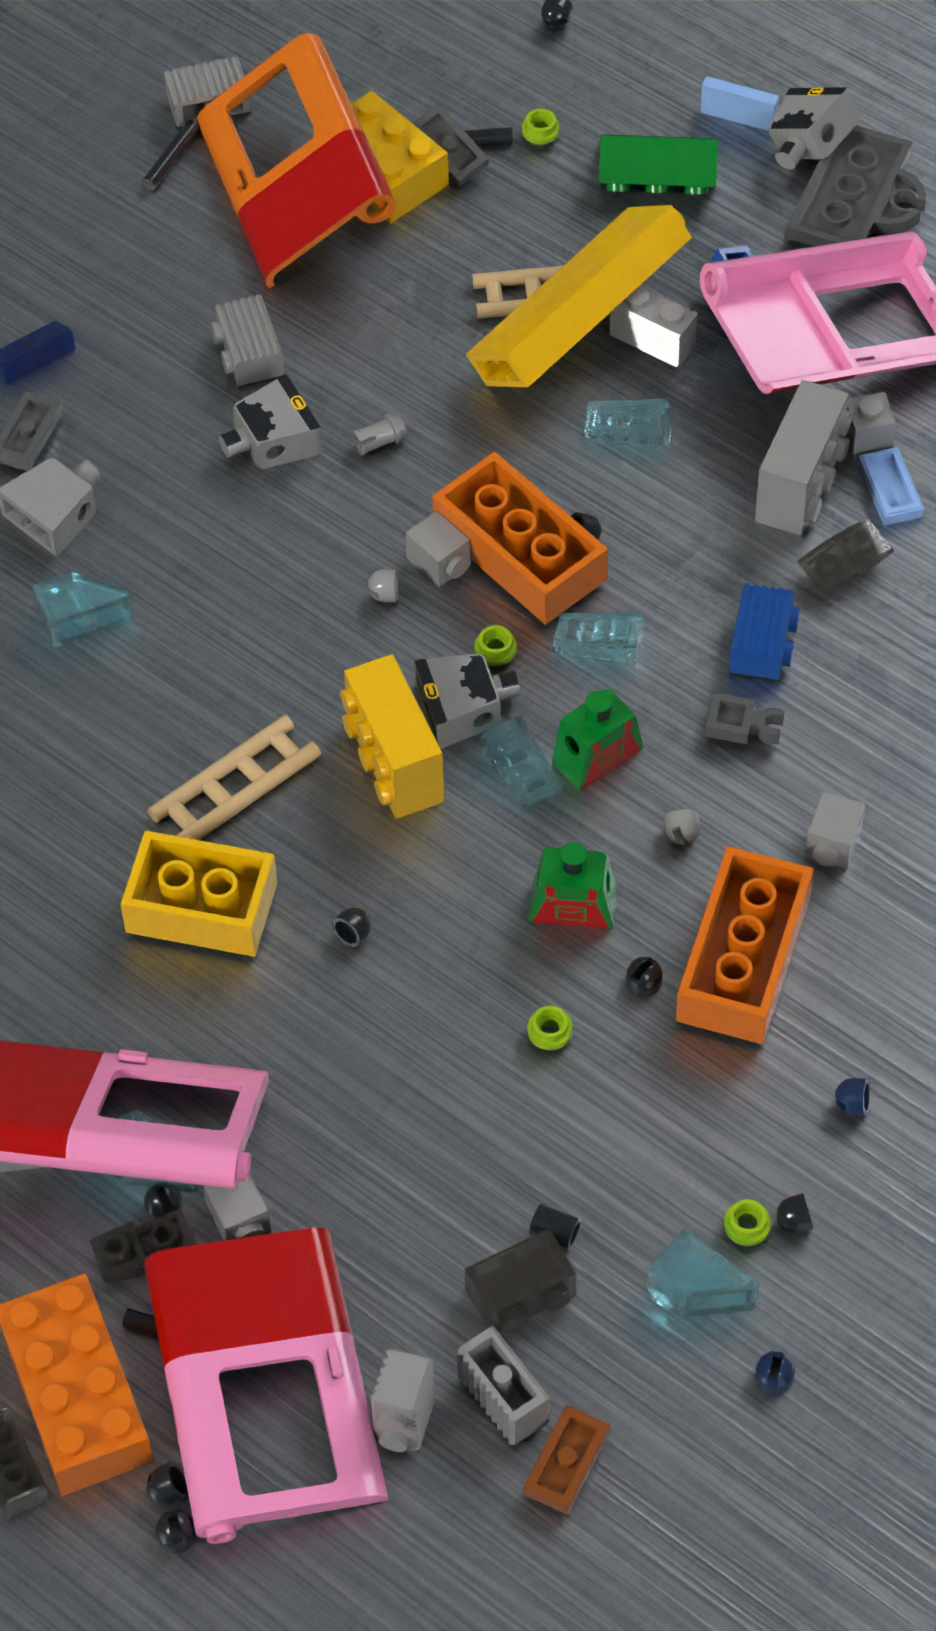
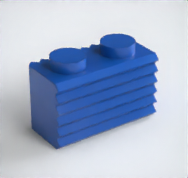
(762, 632)

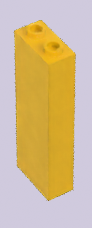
(579, 296)

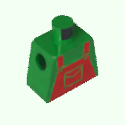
(596, 738)
(574, 888)

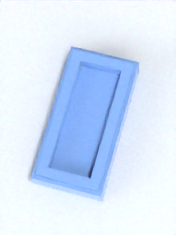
(738, 103)
(890, 486)

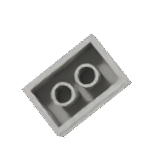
(803, 458)

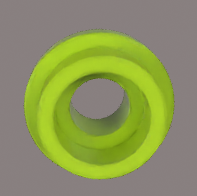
(540, 126)
(496, 637)
(550, 1017)
(747, 1211)

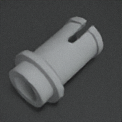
(380, 433)

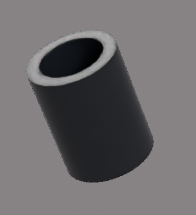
(562, 1225)

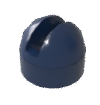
(853, 1096)
(785, 1376)

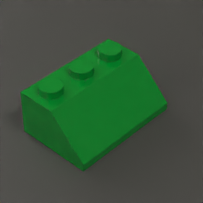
(658, 163)

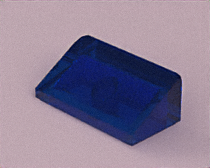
(35, 351)

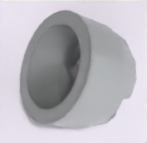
(384, 585)
(682, 826)

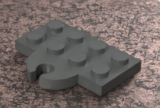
(858, 192)

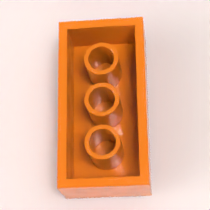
(523, 537)
(744, 945)
(74, 1385)

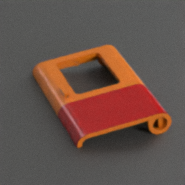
(316, 184)

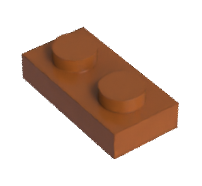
(566, 1459)

